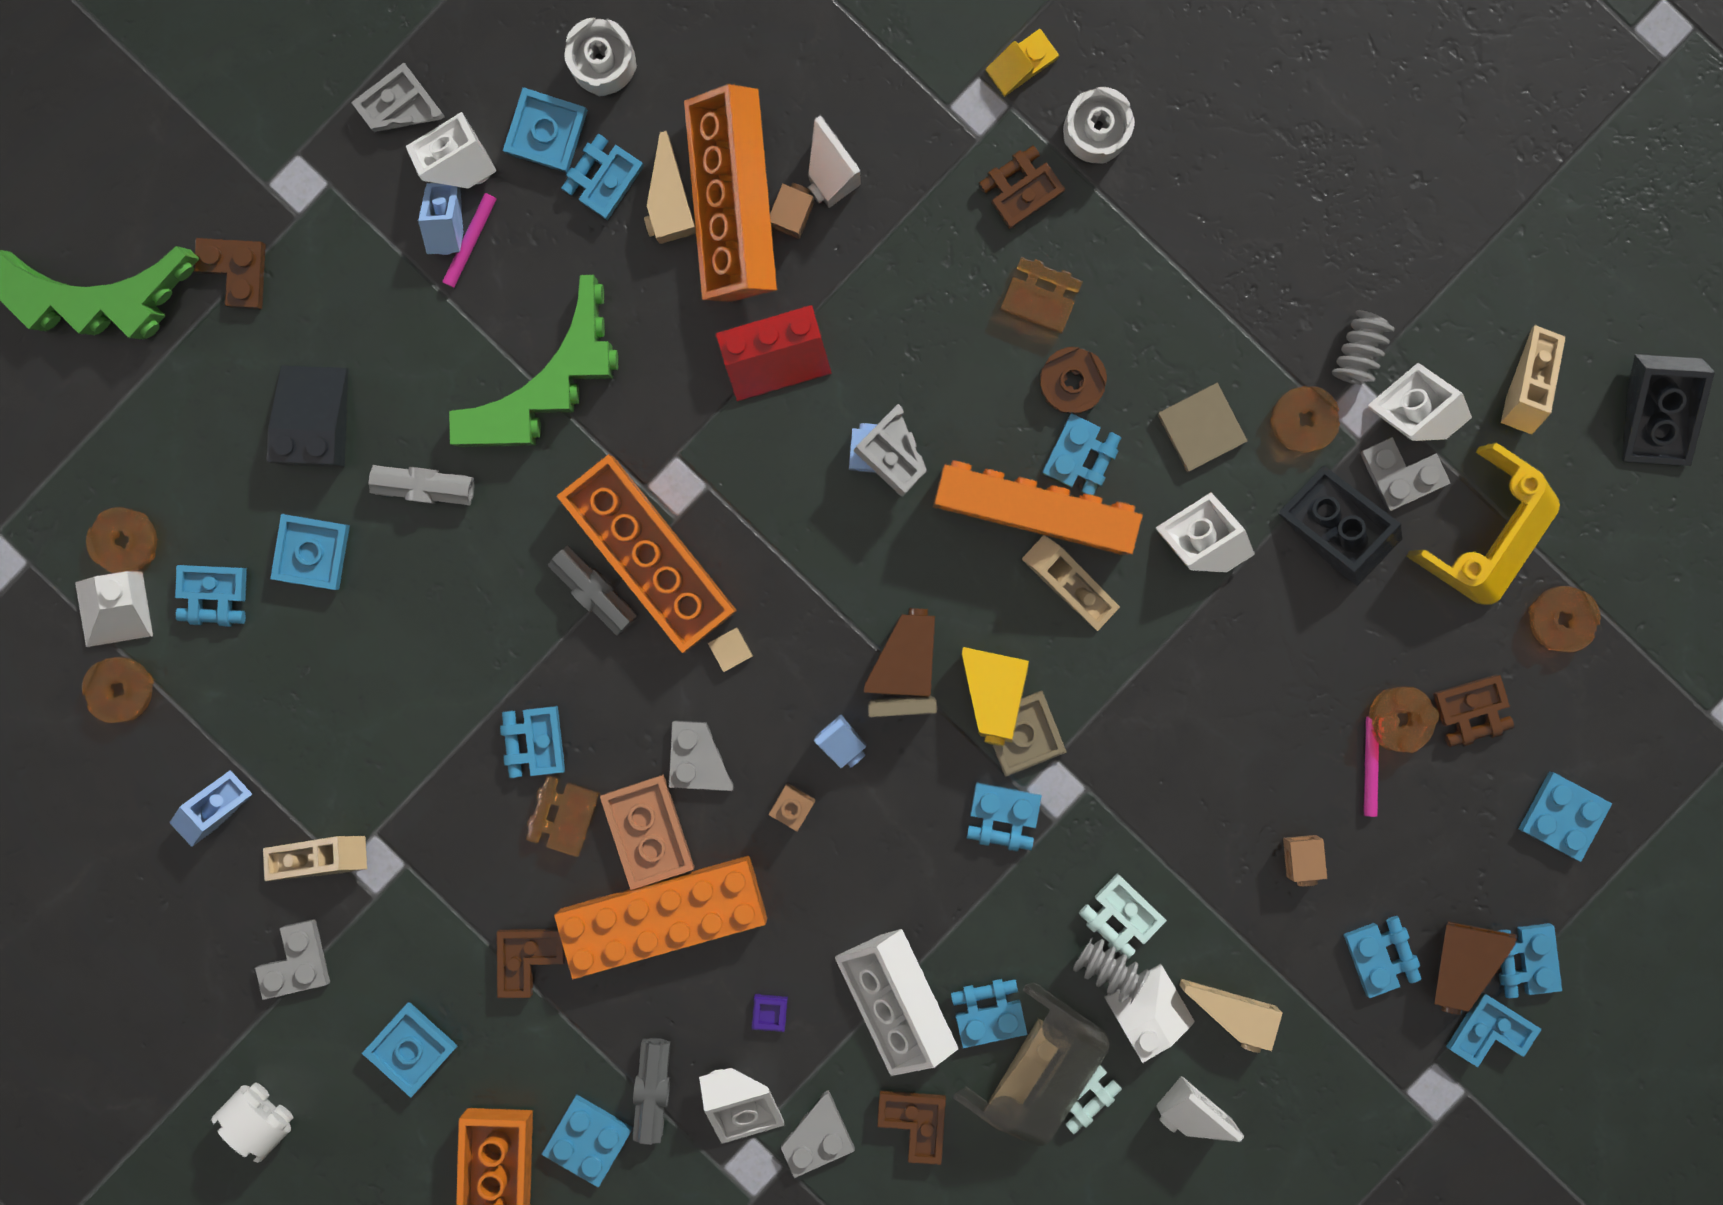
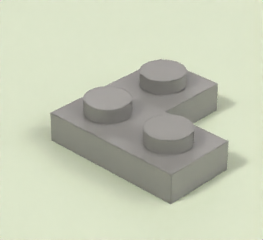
(1399, 483)
(304, 964)

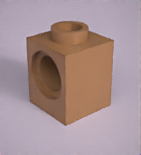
(791, 210)
(792, 806)
(1305, 859)

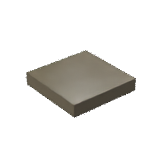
(1202, 427)
(902, 706)
(1034, 737)

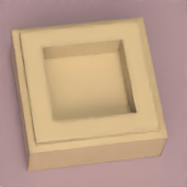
(730, 649)

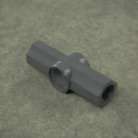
(592, 590)
(651, 1091)

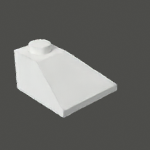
(451, 155)
(830, 168)
(1422, 406)
(1207, 536)
(113, 608)
(1155, 1015)
(738, 1105)
(1195, 1114)

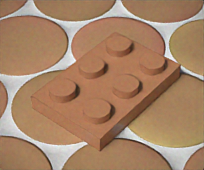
(647, 832)

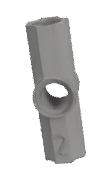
(421, 485)

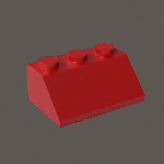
(773, 353)

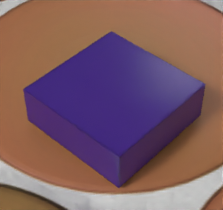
(769, 1013)

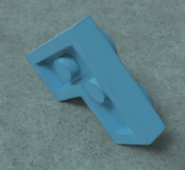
(1489, 1022)

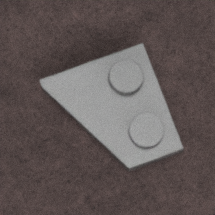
(397, 102)
(892, 452)
(695, 759)
(817, 1139)

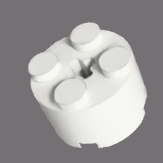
(610, 40)
(1098, 105)
(252, 1122)

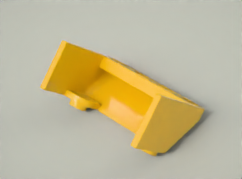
(1489, 576)

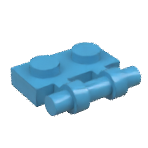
(610, 182)
(1072, 450)
(210, 583)
(542, 741)
(1005, 806)
(1373, 961)
(1538, 961)
(992, 1022)

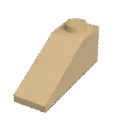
(667, 200)
(1534, 381)
(1070, 582)
(315, 858)
(1246, 1019)
(1026, 1066)

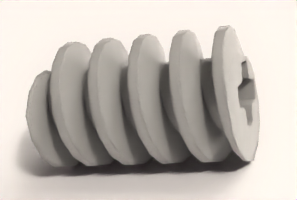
(1362, 348)
(1111, 970)

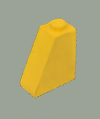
(996, 692)

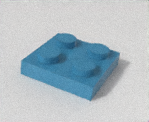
(545, 130)
(310, 552)
(1565, 816)
(409, 1049)
(587, 1141)

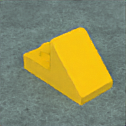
(1021, 62)

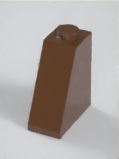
(906, 657)
(1468, 964)

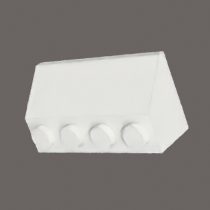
(897, 1003)

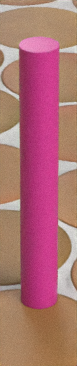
(469, 240)
(1371, 772)

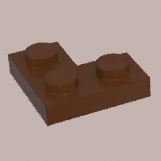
(242, 264)
(518, 952)
(922, 1115)

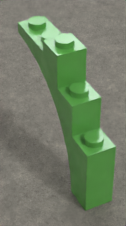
(128, 303)
(552, 390)

